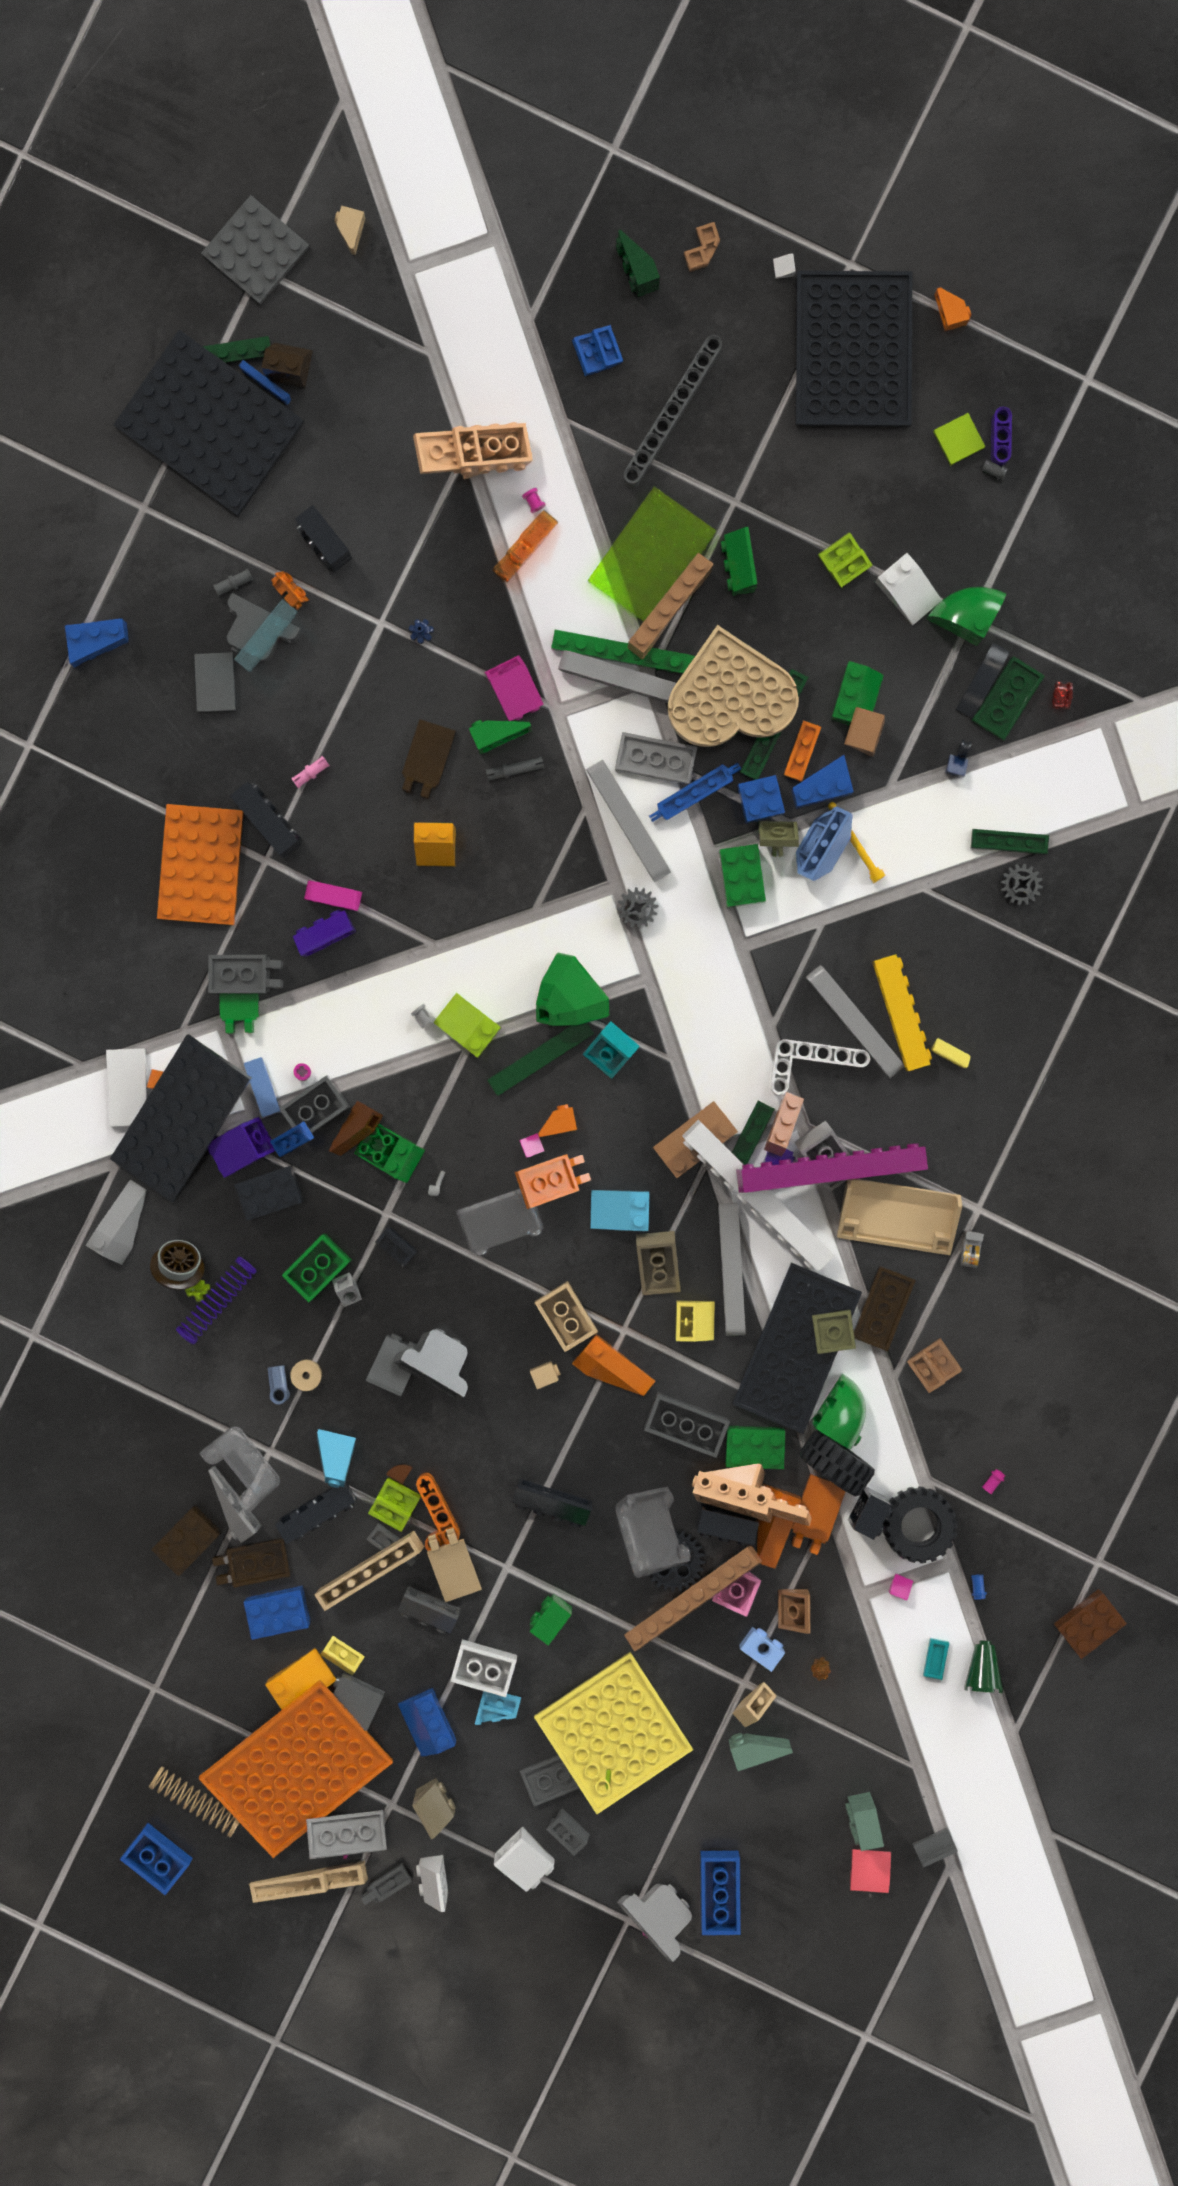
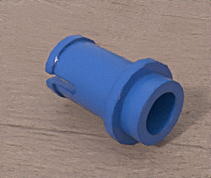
(978, 1587)

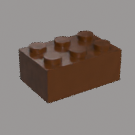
(1090, 1623)

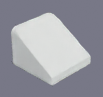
(784, 266)

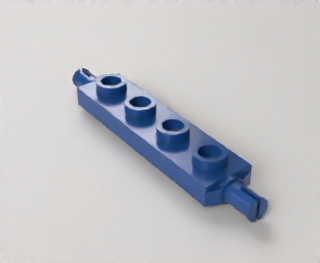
(694, 792)

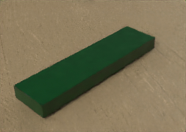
(1009, 841)
(752, 1132)

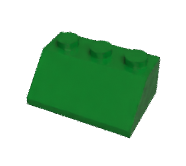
(739, 562)
(857, 689)

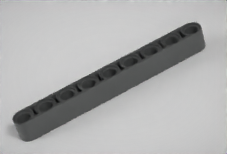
(676, 403)

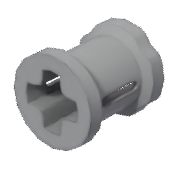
(423, 1016)

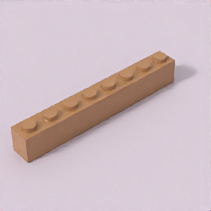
(693, 1598)

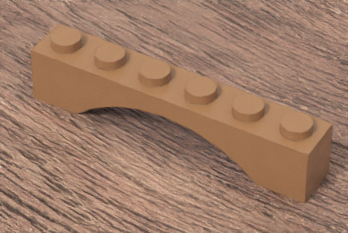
(666, 609)

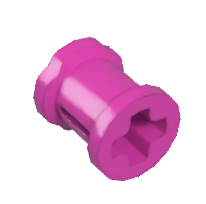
(533, 500)

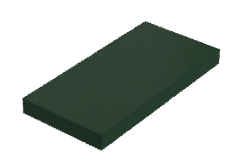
(1007, 698)

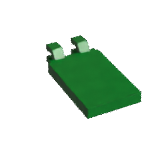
(239, 1008)

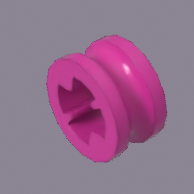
(298, 1076)

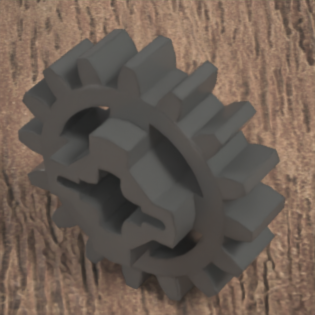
(1016, 878)
(633, 899)

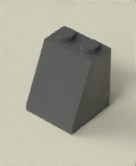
(385, 1372)

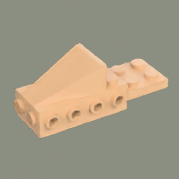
(474, 449)
(742, 1492)

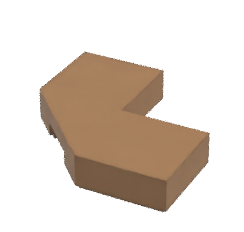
(701, 256)

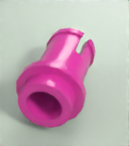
(994, 1480)

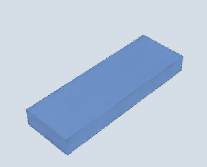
(262, 1087)

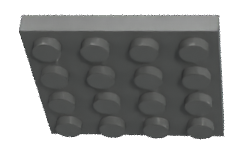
(255, 250)

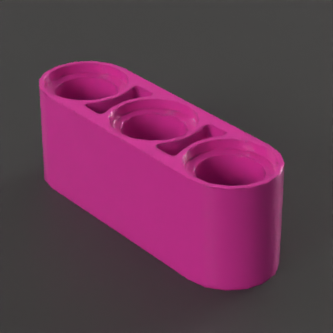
(333, 895)

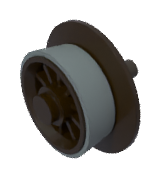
(177, 1265)

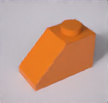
(952, 309)
(559, 1121)

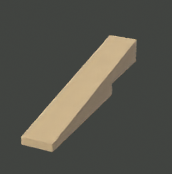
(309, 1882)

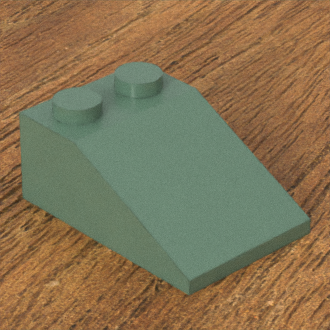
(754, 1749)

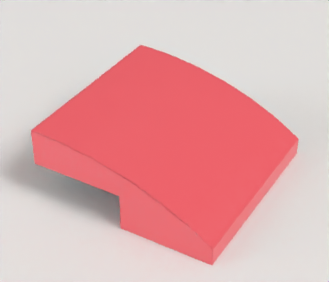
(870, 1871)

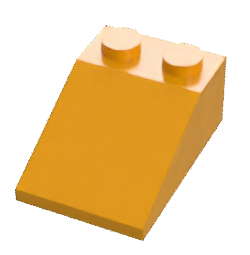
(299, 1677)

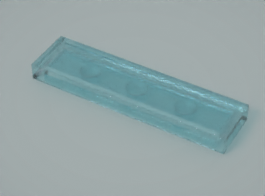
(266, 635)

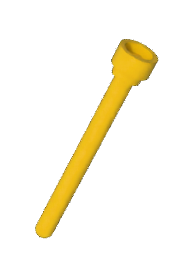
(875, 873)

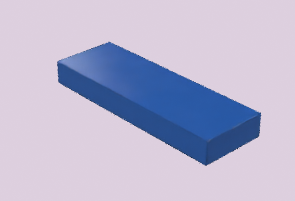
(265, 383)
(292, 1139)

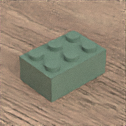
(864, 1821)

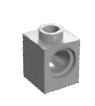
(346, 1289)

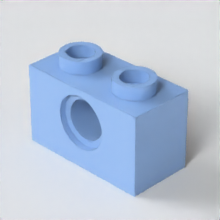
(768, 1658)

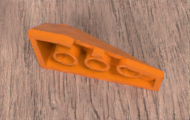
(610, 1366)
(773, 1535)

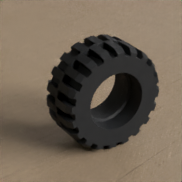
(837, 1463)
(938, 1542)

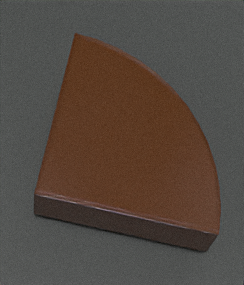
(399, 1472)

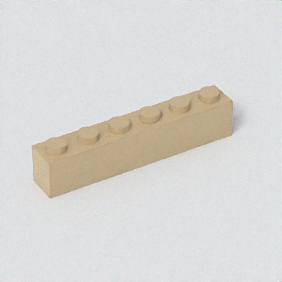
(369, 1570)

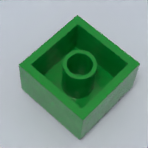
(550, 1619)

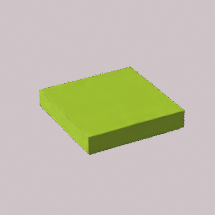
(959, 439)

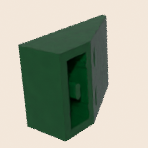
(638, 264)

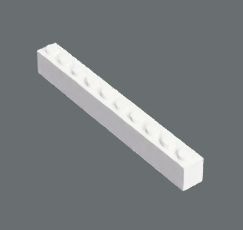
(763, 1201)

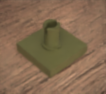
(778, 835)
(833, 1331)

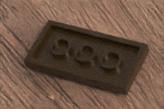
(883, 1308)

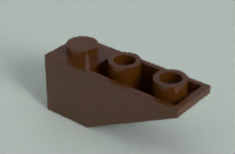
(359, 1124)

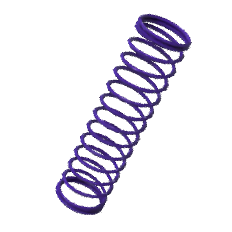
(248, 1268)

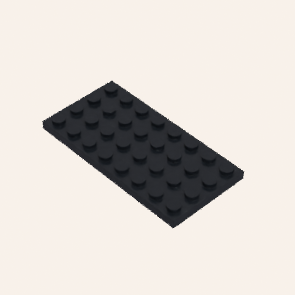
(180, 1118)
(785, 1366)

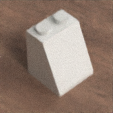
(524, 1860)

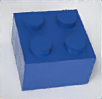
(761, 799)

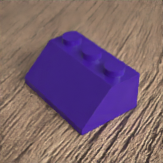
(323, 933)

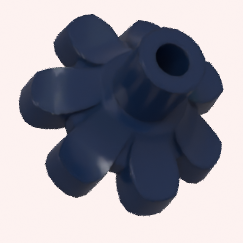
(423, 633)

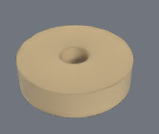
(303, 1383)

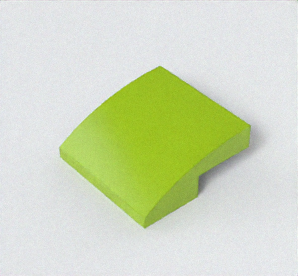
(845, 560)
(394, 1504)

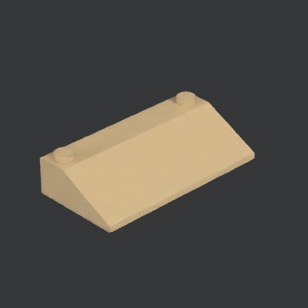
(899, 1216)

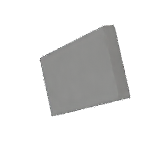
(655, 758)
(346, 1834)

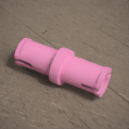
(310, 772)

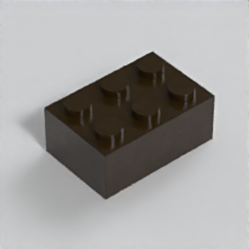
(186, 1540)

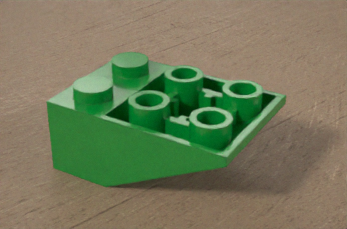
(390, 1153)

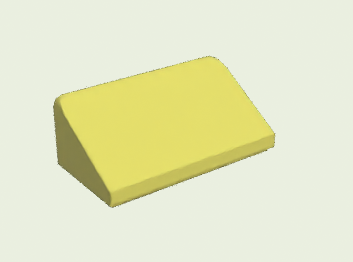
(951, 1053)
(342, 1655)

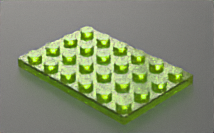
(651, 554)

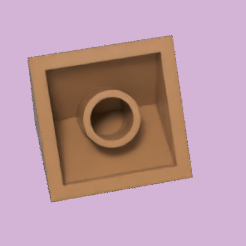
(865, 731)
(794, 1610)

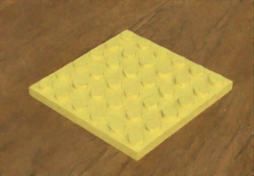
(616, 1726)

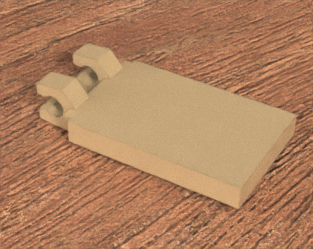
(453, 1567)

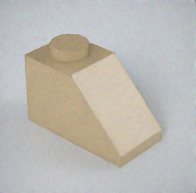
(350, 226)
(754, 1705)

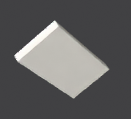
(126, 1084)

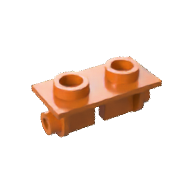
(284, 582)

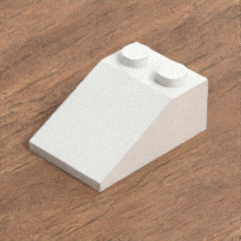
(908, 589)
(433, 1881)

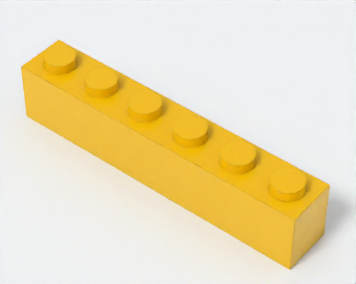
(901, 1012)

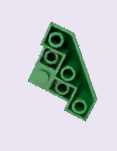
(569, 994)

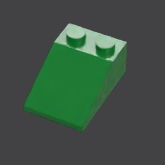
(493, 734)

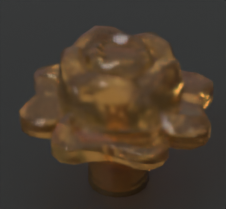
(820, 1669)

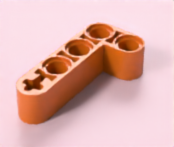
(435, 1509)

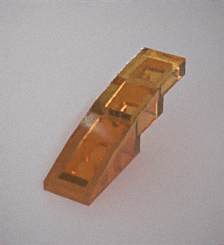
(525, 546)

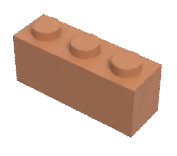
(783, 1124)

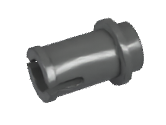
(994, 469)

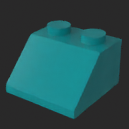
(611, 1050)

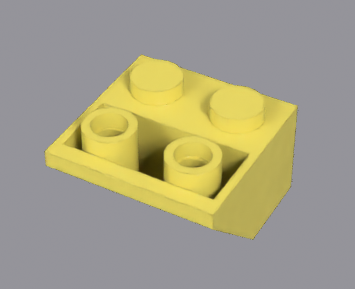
(695, 1320)

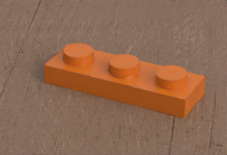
(802, 751)

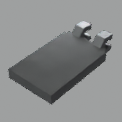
(242, 974)

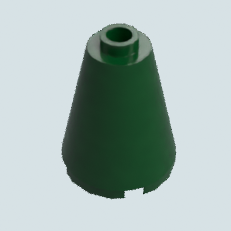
(984, 1669)

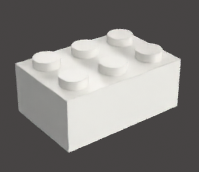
(484, 1668)

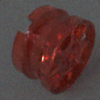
(1062, 695)

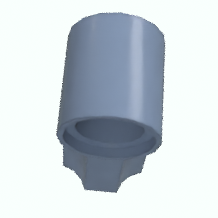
(278, 1381)

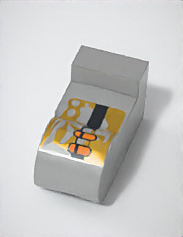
(971, 1248)

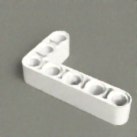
(811, 1056)

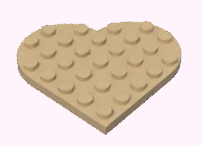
(731, 691)

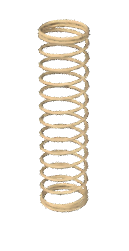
(153, 1785)

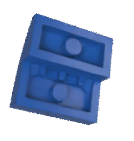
(597, 350)

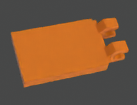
(550, 1180)
(823, 1502)

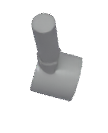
(435, 1190)

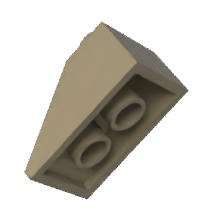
(658, 1263)
(433, 1807)

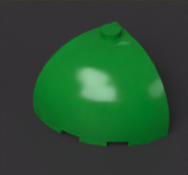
(968, 612)
(842, 1413)

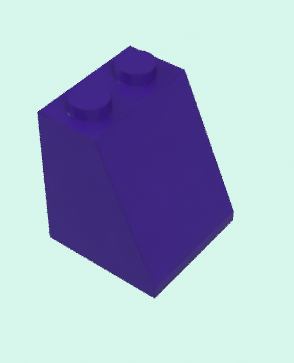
(241, 1147)

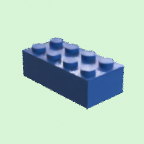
(720, 1892)

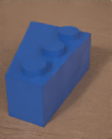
(94, 638)
(824, 785)

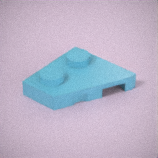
(497, 1707)

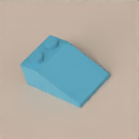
(620, 1210)

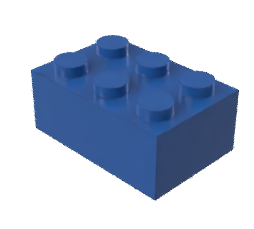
(277, 1612)
(156, 1859)

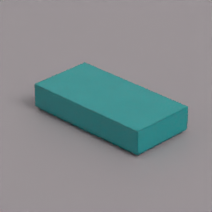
(936, 1658)

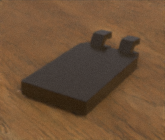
(427, 756)
(253, 1563)

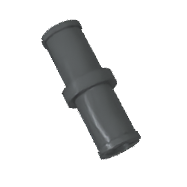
(233, 582)

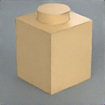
(545, 1374)

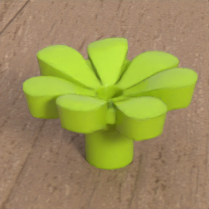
(198, 1290)

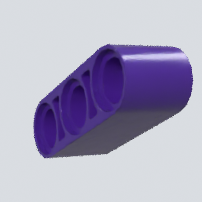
(1005, 428)

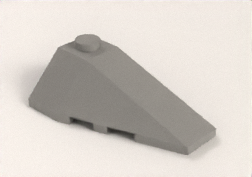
(118, 1228)
(240, 1523)

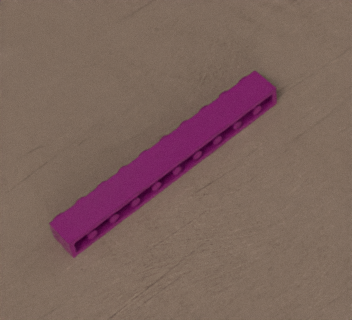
(831, 1169)

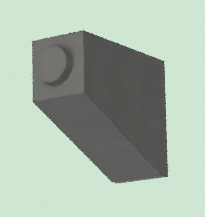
(358, 1698)

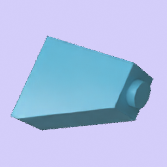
(335, 1456)

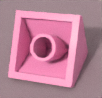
(740, 1594)

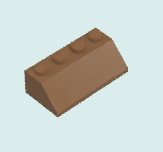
(677, 1154)

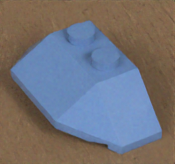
(824, 843)

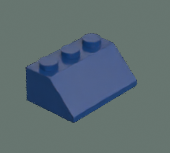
(427, 1723)

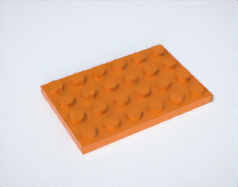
(200, 864)

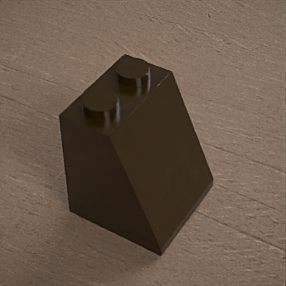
(287, 364)

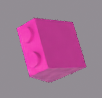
(514, 688)

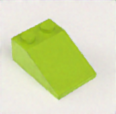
(467, 1025)

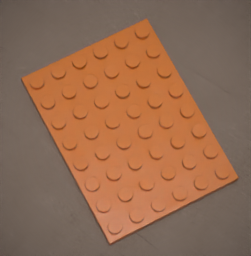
(296, 1768)

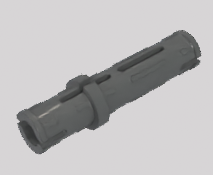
(515, 768)

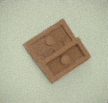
(934, 1365)

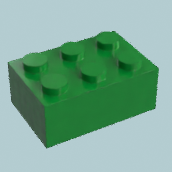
(742, 876)
(316, 1267)
(755, 1446)

